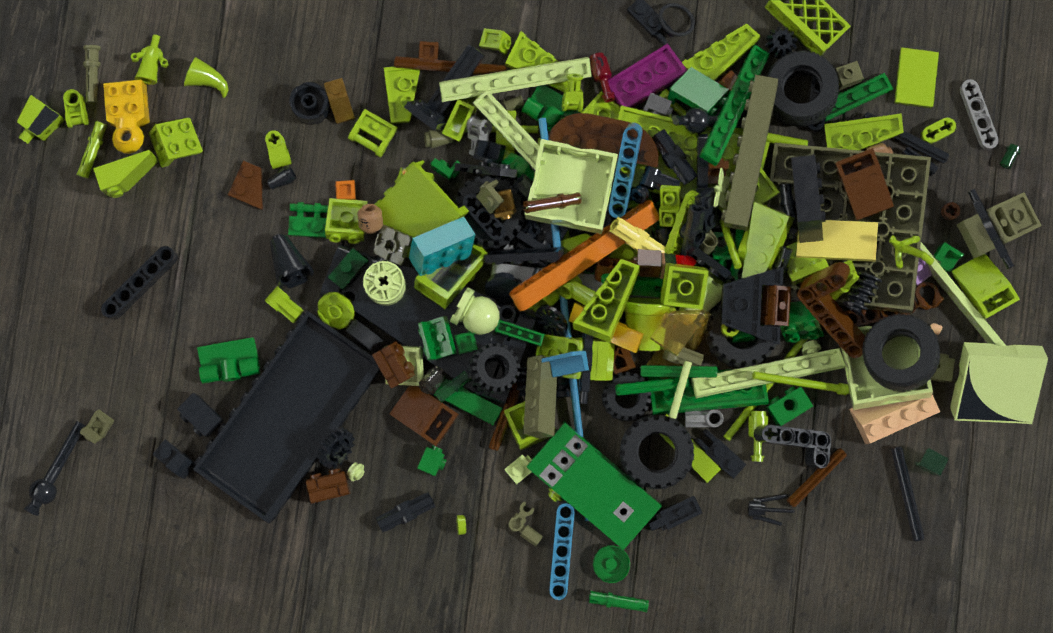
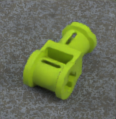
(573, 95)

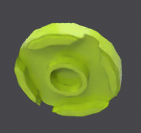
(335, 310)

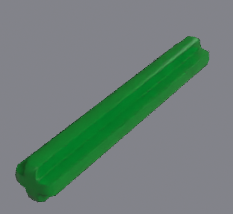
(675, 371)
(648, 386)

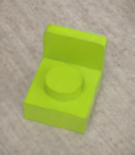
(495, 40)

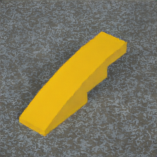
(623, 336)

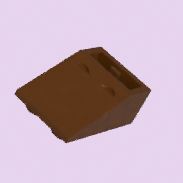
(864, 184)
(424, 414)

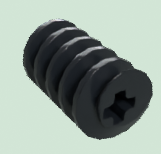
(861, 293)

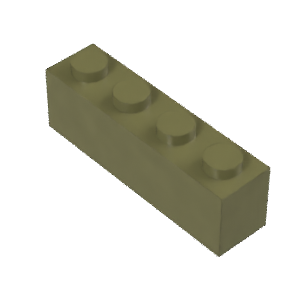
(539, 399)

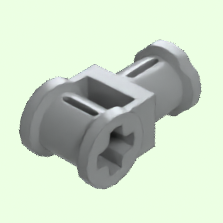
(478, 131)

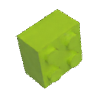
(684, 286)

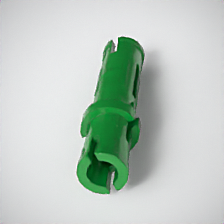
(624, 602)

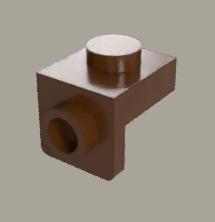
(713, 171)

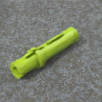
(90, 153)

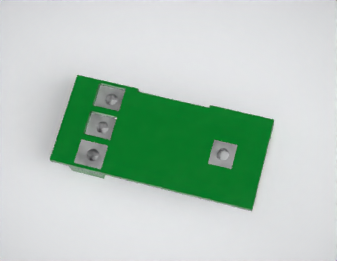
(594, 486)

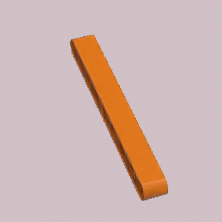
(579, 258)

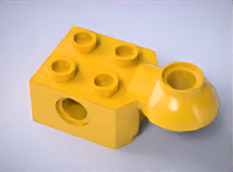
(127, 111)

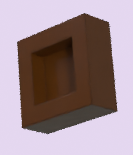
(428, 50)

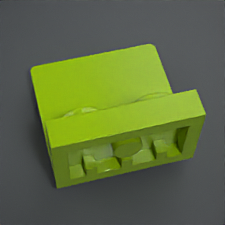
(174, 140)
(803, 267)

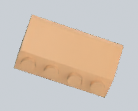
(887, 419)

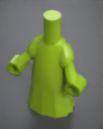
(150, 59)

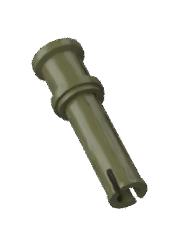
(91, 64)

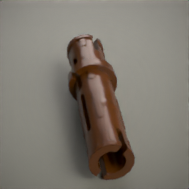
(559, 201)

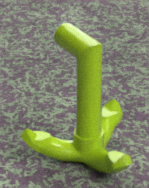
(902, 247)

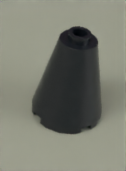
(289, 264)

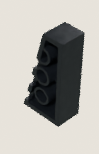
(808, 198)

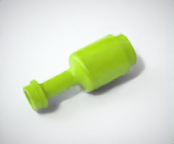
(757, 419)

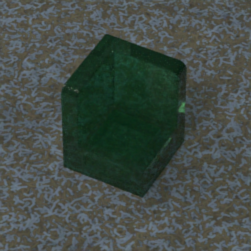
(932, 462)

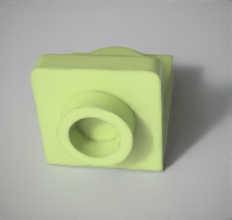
(518, 469)

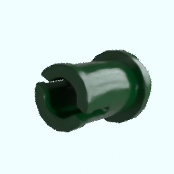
(1010, 156)

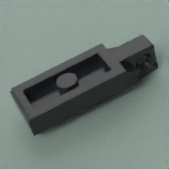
(676, 514)

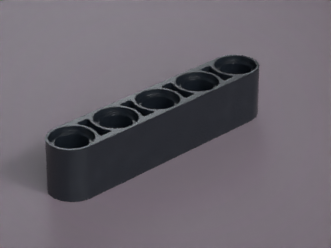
(130, 284)

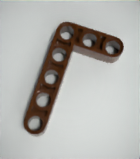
(816, 297)

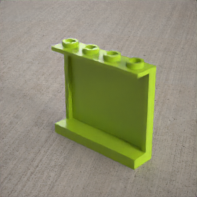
(417, 204)

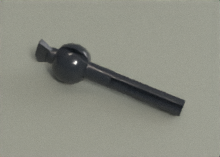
(698, 120)
(43, 490)

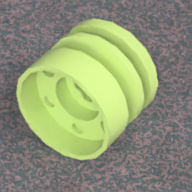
(385, 294)

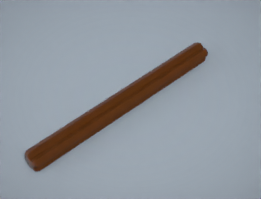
(442, 65)

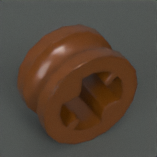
(947, 216)

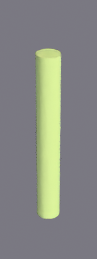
(680, 389)

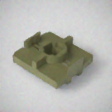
(399, 251)

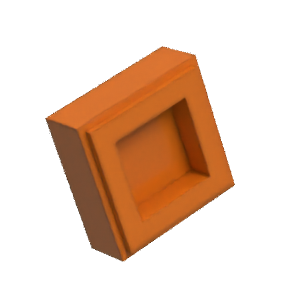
(345, 190)

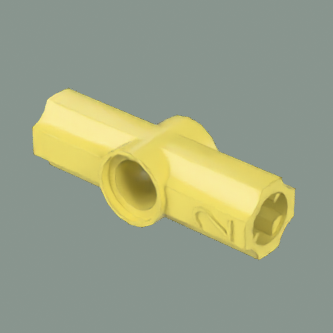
(634, 236)

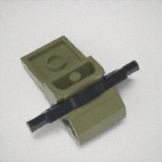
(997, 225)

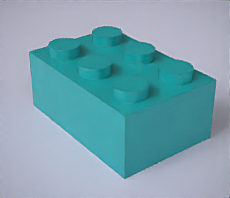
(442, 246)

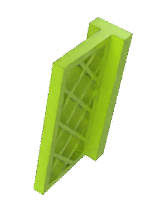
(799, 24)

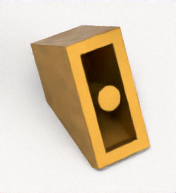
(339, 100)

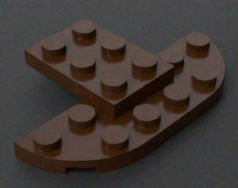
(602, 134)

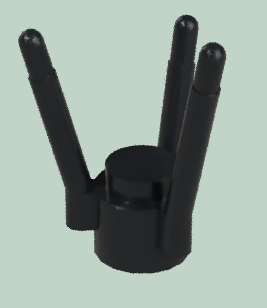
(757, 508)

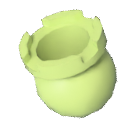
(477, 313)

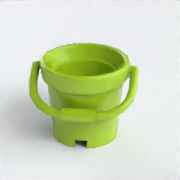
(645, 317)

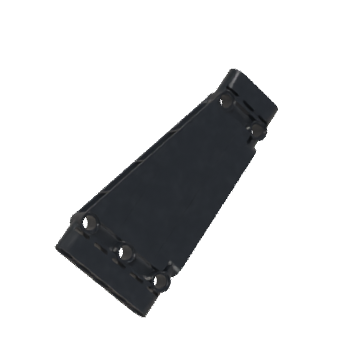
(402, 320)

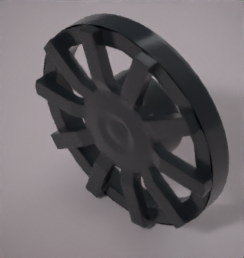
(551, 319)

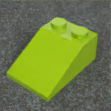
(124, 173)

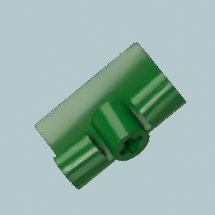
(546, 104)
(228, 360)

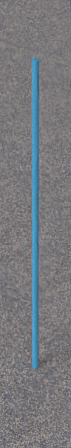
(564, 310)

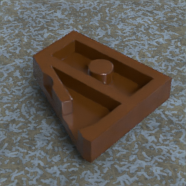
(248, 185)

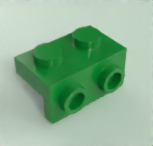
(437, 338)

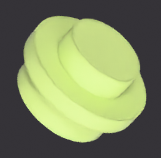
(810, 347)
(356, 471)

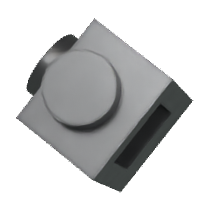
(658, 105)

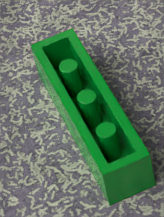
(519, 333)

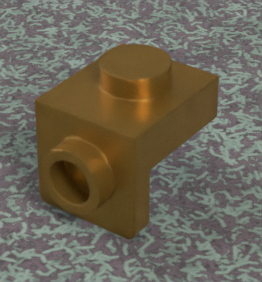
(508, 207)

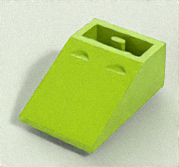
(985, 286)

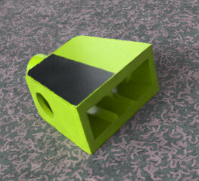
(38, 120)

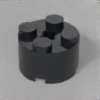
(305, 94)

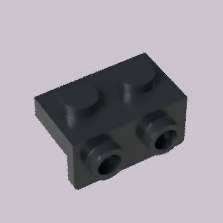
(706, 199)

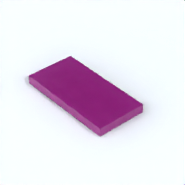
(646, 77)

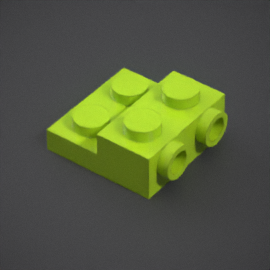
(343, 221)

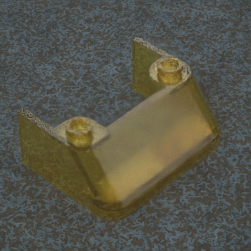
(678, 331)

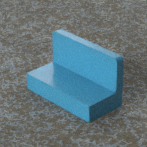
(567, 363)

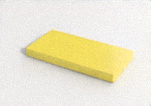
(843, 242)

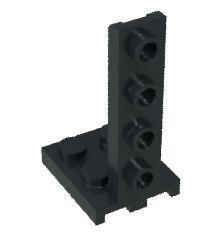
(433, 111)

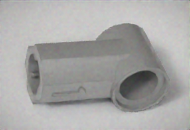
(701, 418)

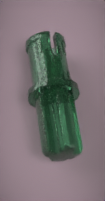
(453, 386)

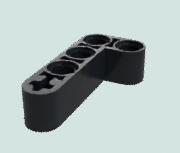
(792, 439)

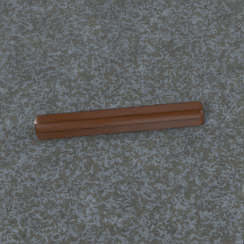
(503, 423)
(816, 478)

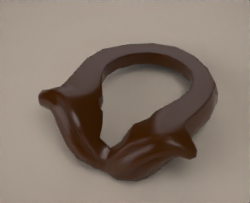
(921, 301)

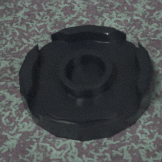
(500, 286)

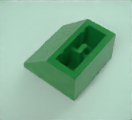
(801, 324)

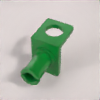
(721, 254)

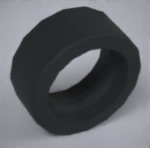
(364, 336)

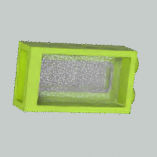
(448, 281)

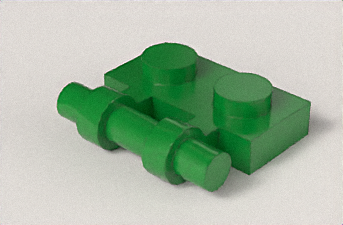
(307, 226)

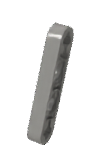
(976, 115)

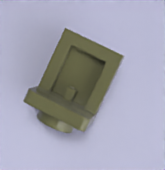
(489, 197)
(97, 427)

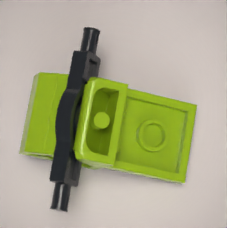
(599, 357)

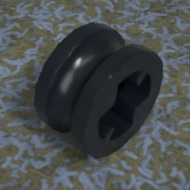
(640, 194)

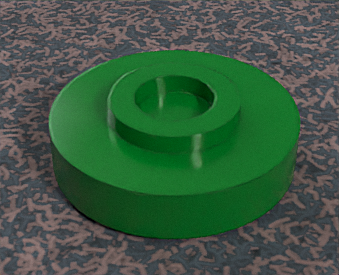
(611, 564)

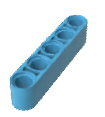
(625, 161)
(557, 560)

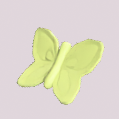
(723, 183)

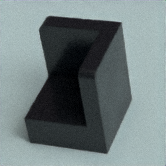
(489, 151)

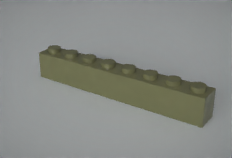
(751, 152)

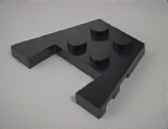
(743, 304)

